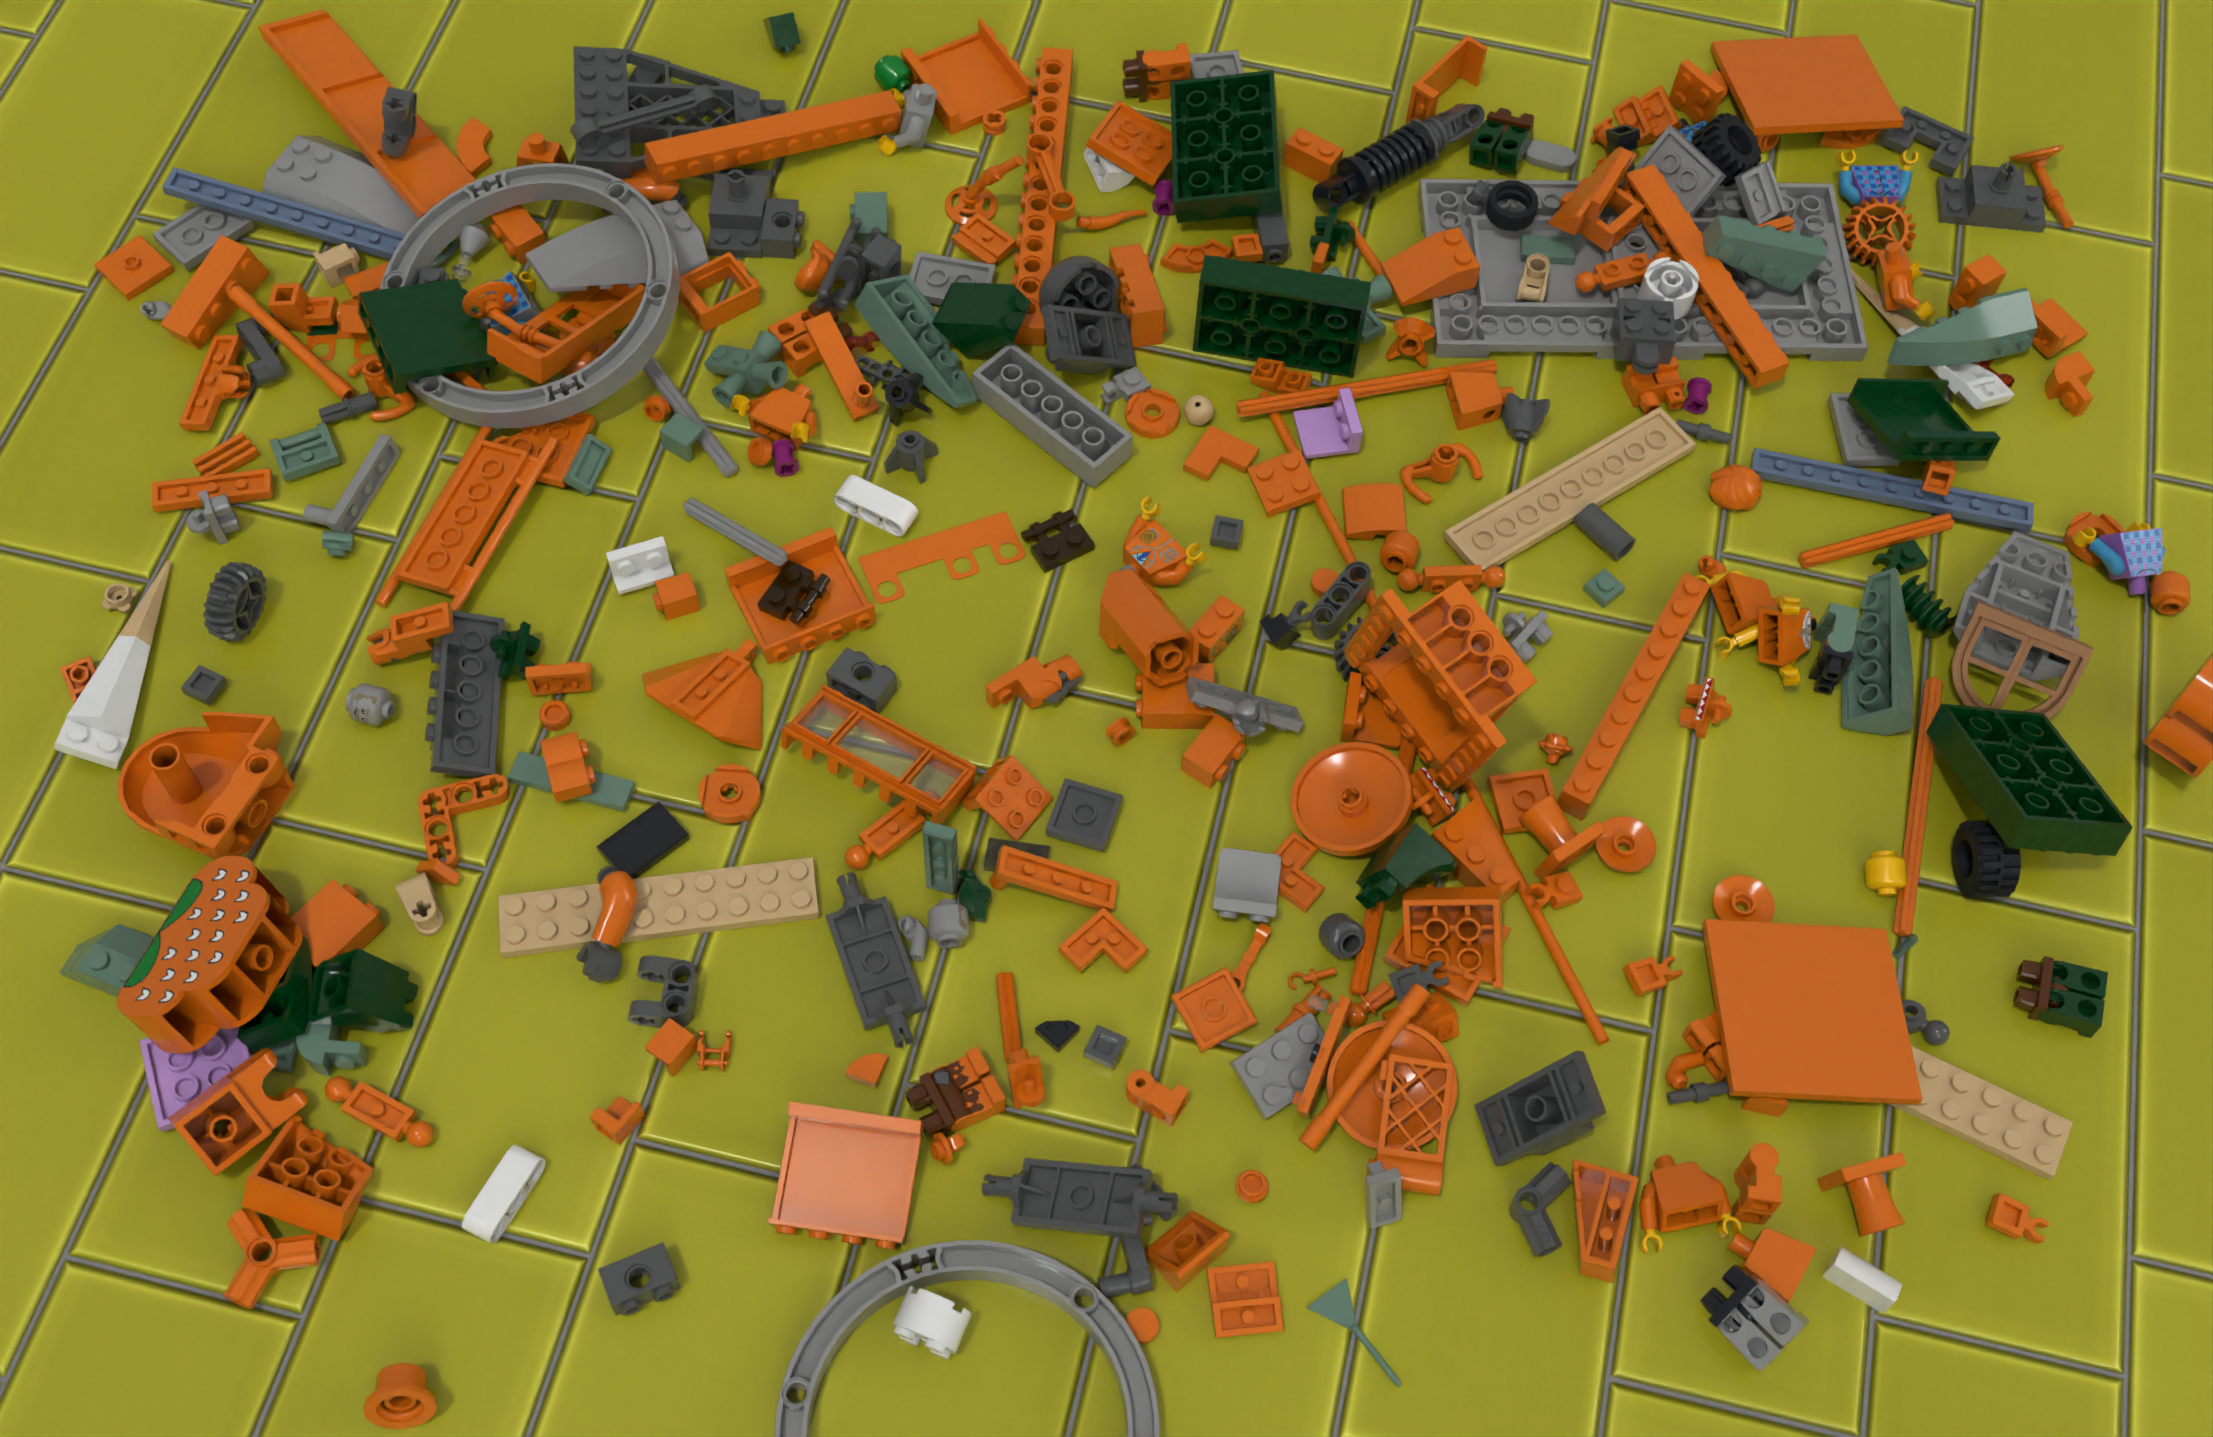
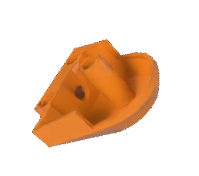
(209, 783)

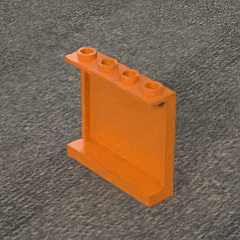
(970, 78)
(833, 615)
(847, 1175)

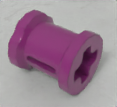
(1163, 197)
(1698, 390)
(784, 459)

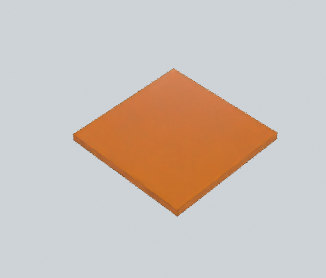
(1806, 85)
(1810, 1012)

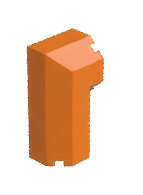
(1145, 628)

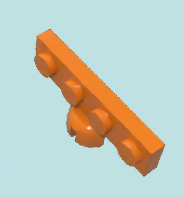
(216, 381)

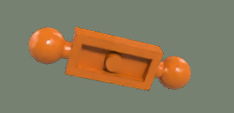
(1617, 272)
(1438, 578)
(885, 835)
(378, 1111)

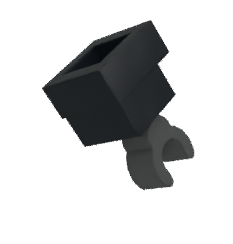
(1625, 137)
(1282, 628)

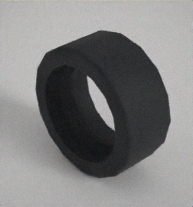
(1510, 220)

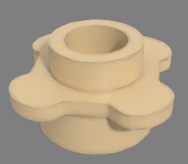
(117, 591)

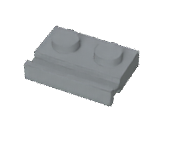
(1760, 193)

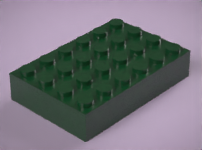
(1225, 147)
(1280, 315)
(2028, 780)

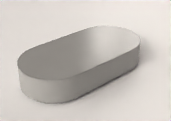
(1550, 156)

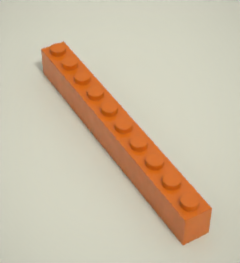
(772, 137)
(1717, 293)
(1632, 697)

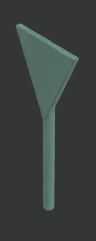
(1338, 1307)

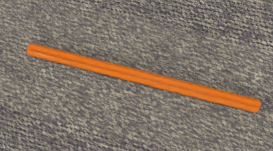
(1359, 388)
(1917, 809)
(1374, 915)

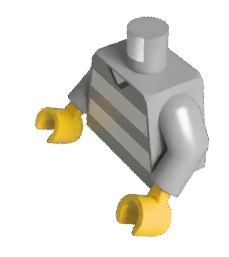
(915, 120)

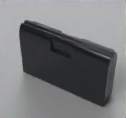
(643, 841)

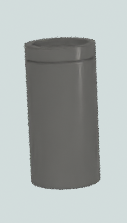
(1604, 531)

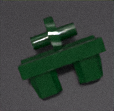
(1333, 231)
(511, 649)

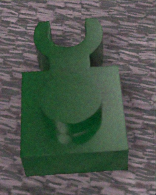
(1904, 557)

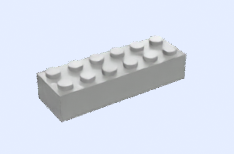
(1052, 414)

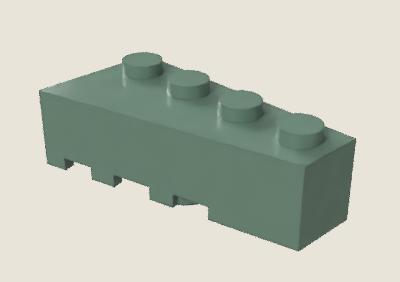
(1764, 252)

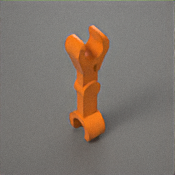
(1260, 939)

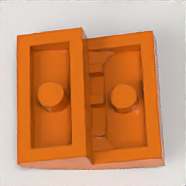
(1649, 114)
(1373, 510)
(1244, 1299)

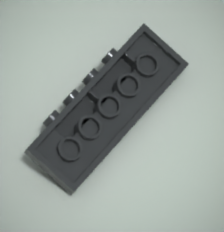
(465, 698)

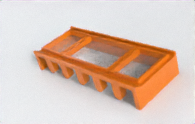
(881, 752)

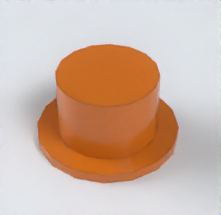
(400, 1398)

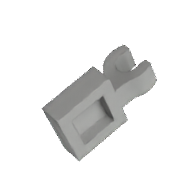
(1124, 385)

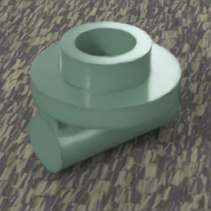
(337, 542)

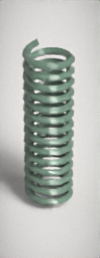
(1905, 945)

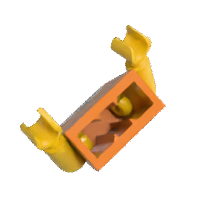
(1738, 604)
(1784, 636)

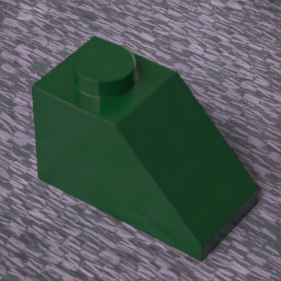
(782, 31)

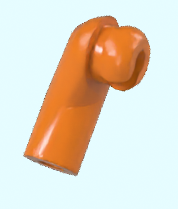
(1710, 566)
(1679, 1065)

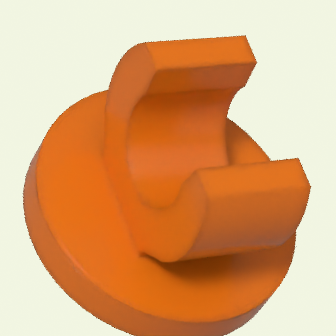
(943, 1148)

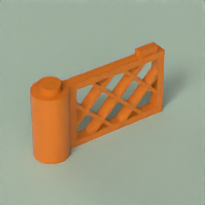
(1418, 1170)

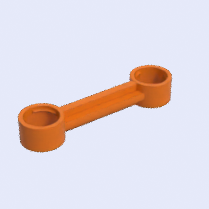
(1050, 176)

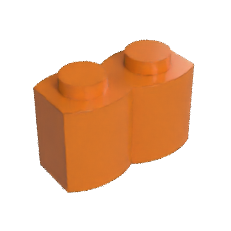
(567, 767)

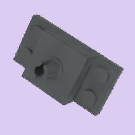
(1991, 199)
(738, 211)
(1087, 339)
(1541, 1110)

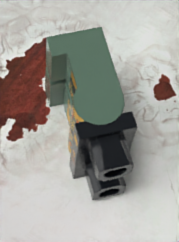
(1836, 638)

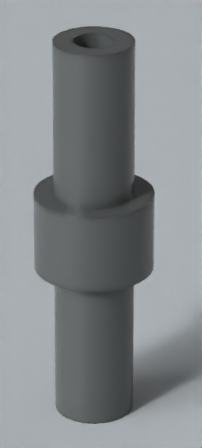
(1704, 432)
(1697, 1092)

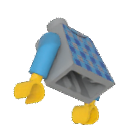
(524, 308)

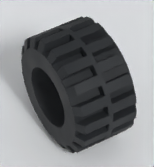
(1728, 146)
(1983, 861)

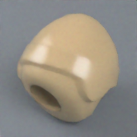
(1198, 410)

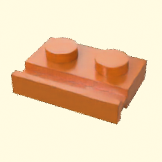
(983, 240)

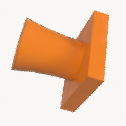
(1557, 835)
(1869, 1192)

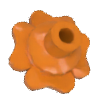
(1555, 746)

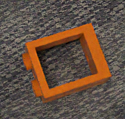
(1609, 235)
(710, 274)

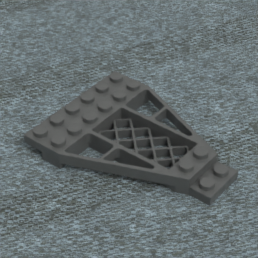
(604, 91)

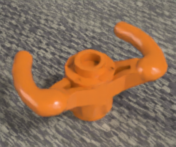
(380, 387)
(1439, 467)

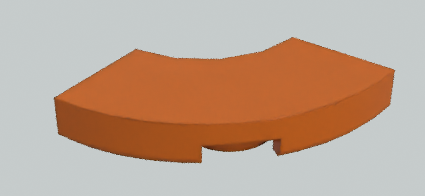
(1849, 139)
(471, 146)
(1191, 258)

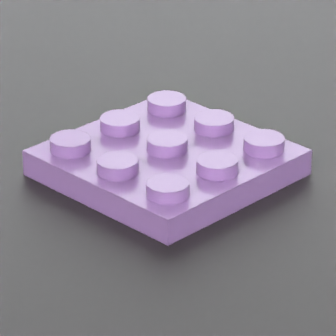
(182, 1077)

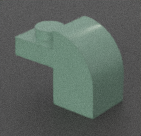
(322, 1049)

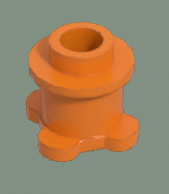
(1599, 132)

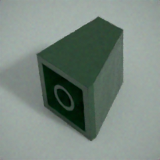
(981, 316)

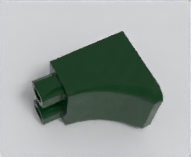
(1403, 860)
(361, 993)

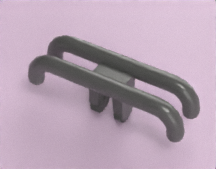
(846, 265)

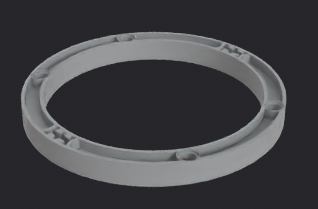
(610, 369)
(968, 1261)

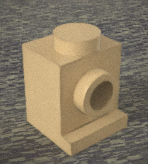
(337, 264)

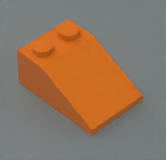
(1432, 268)

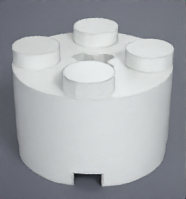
(1670, 282)
(932, 1321)

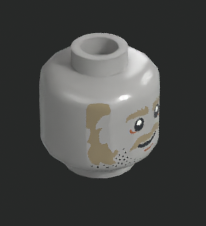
(369, 704)
(948, 923)

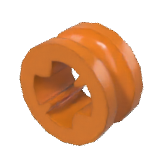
(994, 128)
(1120, 731)

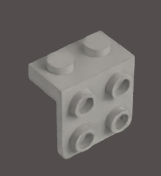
(1247, 884)

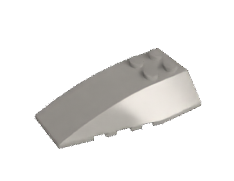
(337, 181)
(613, 252)
(2031, 583)

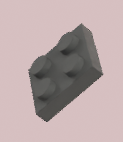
(1084, 815)

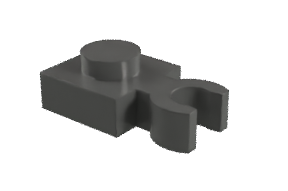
(1405, 978)

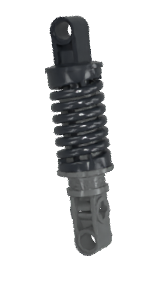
(1396, 156)

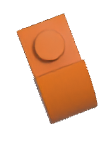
(298, 311)
(2069, 383)

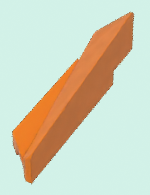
(1594, 193)

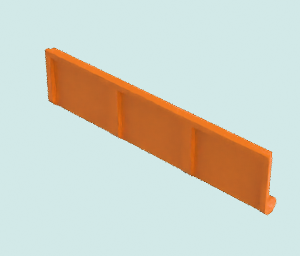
(353, 96)

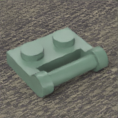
(305, 452)

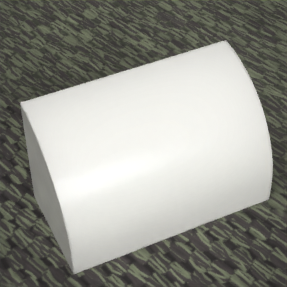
(1106, 173)
(1862, 1280)

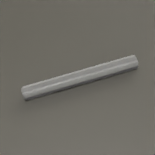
(736, 532)

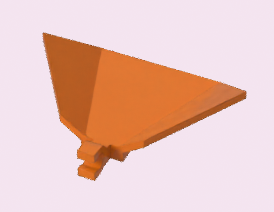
(714, 694)

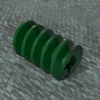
(1924, 610)

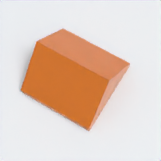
(1187, 1249)

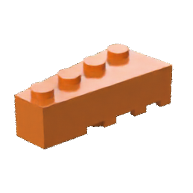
(1138, 295)
(205, 300)

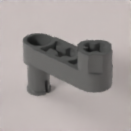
(266, 364)
(1137, 1274)

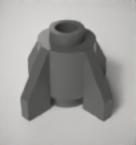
(1523, 416)
(911, 453)

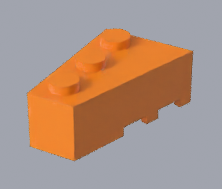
(1477, 851)
(1602, 1215)

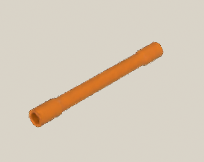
(251, 307)
(1323, 1121)

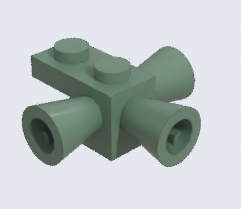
(1379, 291)
(747, 368)

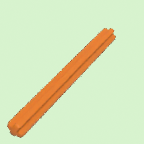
(1875, 540)

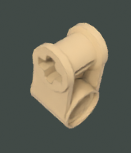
(1534, 279)
(421, 904)

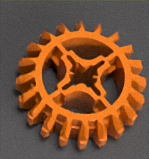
(1870, 223)

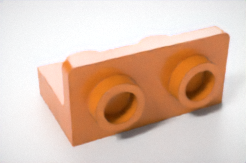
(559, 678)

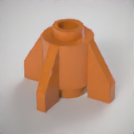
(1411, 339)

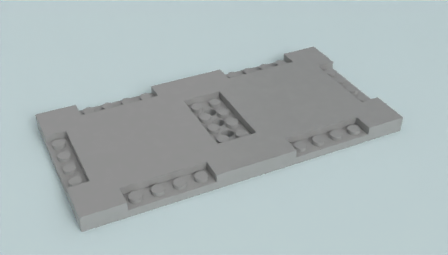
(1814, 320)

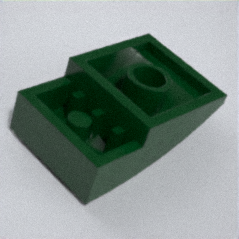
(287, 1007)

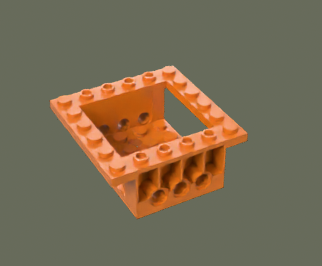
(1443, 662)

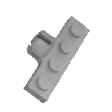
(1246, 710)

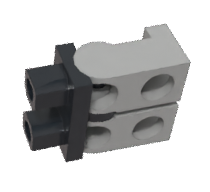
(1753, 1317)

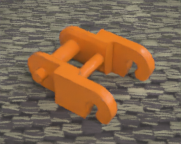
(724, 1050)

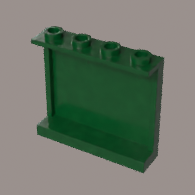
(423, 332)
(1918, 421)

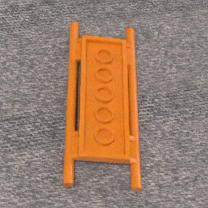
(463, 517)

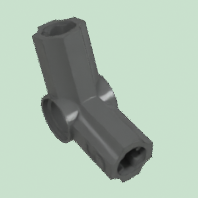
(1536, 1223)

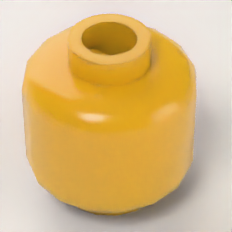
(1885, 873)

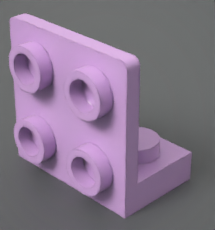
(1329, 429)

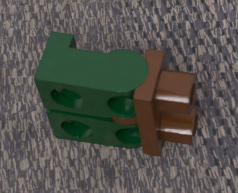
(1502, 141)
(2063, 994)

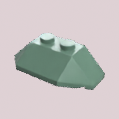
(107, 958)

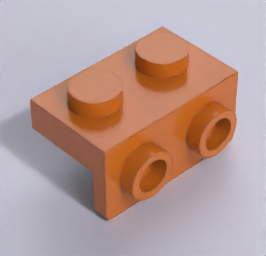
(1435, 1017)

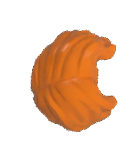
(1736, 487)

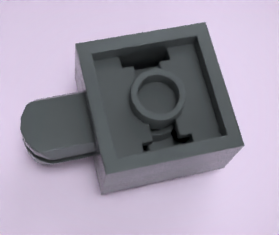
(1644, 333)

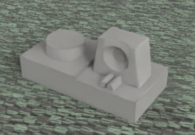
(1382, 1195)

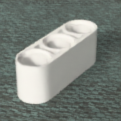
(875, 505)
(503, 1194)

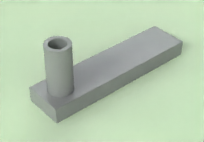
(359, 491)

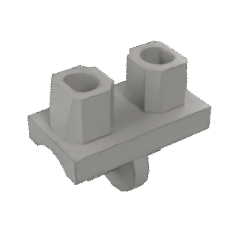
(215, 516)
(1521, 630)

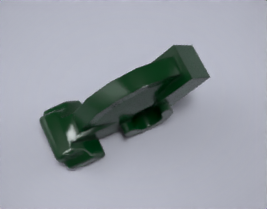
(974, 895)

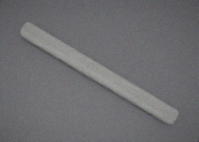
(682, 406)

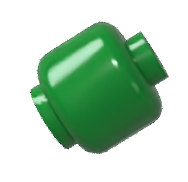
(892, 73)

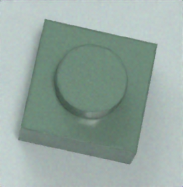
(1604, 588)

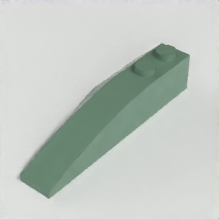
(904, 325)
(1987, 331)
(1880, 677)

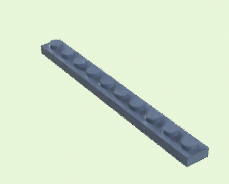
(282, 213)
(1891, 490)

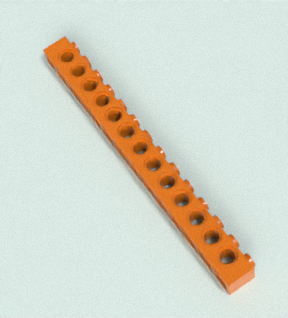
(1038, 227)

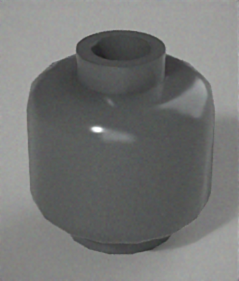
(1341, 935)

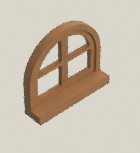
(2029, 634)

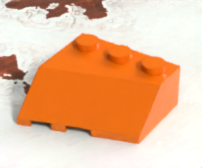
(1457, 928)
(307, 1181)

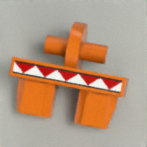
(1707, 707)
(1429, 797)
(1025, 1079)

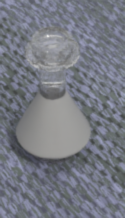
(471, 242)

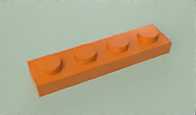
(237, 486)

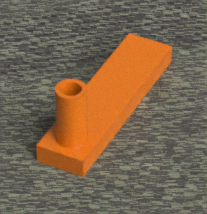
(841, 366)
(1053, 879)

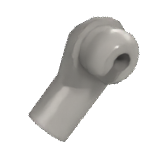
(155, 310)
(916, 934)

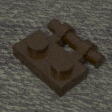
(1061, 547)
(787, 589)

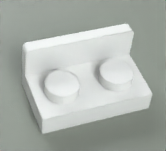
(639, 565)

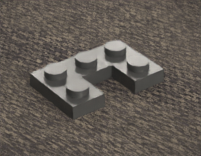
(1948, 141)

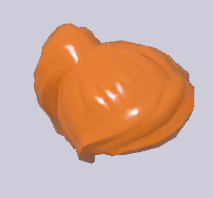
(814, 271)

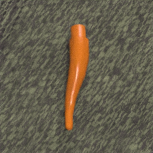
(1100, 223)

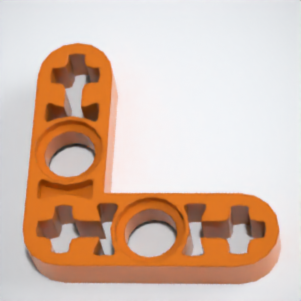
(449, 806)

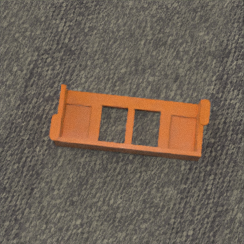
(609, 308)

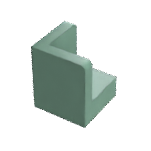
(679, 435)

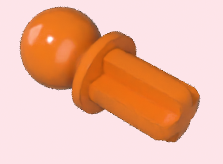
(1371, 1002)

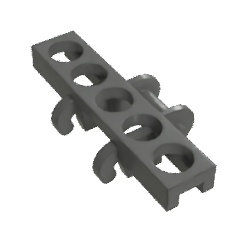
(881, 371)

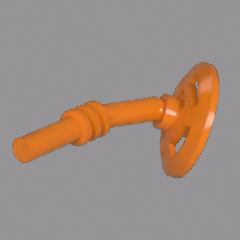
(2051, 195)
(972, 196)
(494, 306)

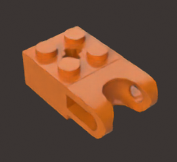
(244, 1105)

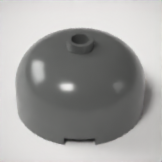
(1080, 284)

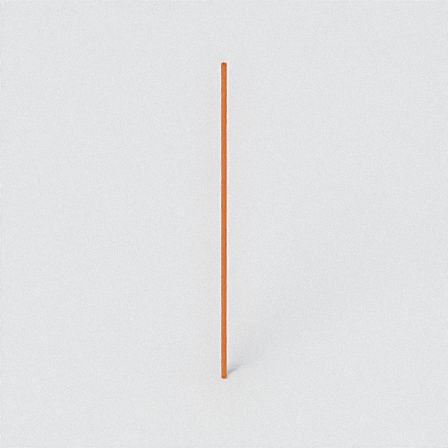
(1469, 786)

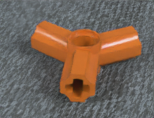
(256, 1239)

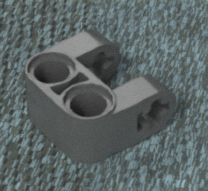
(399, 117)
(666, 971)

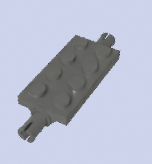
(875, 961)
(1081, 1197)

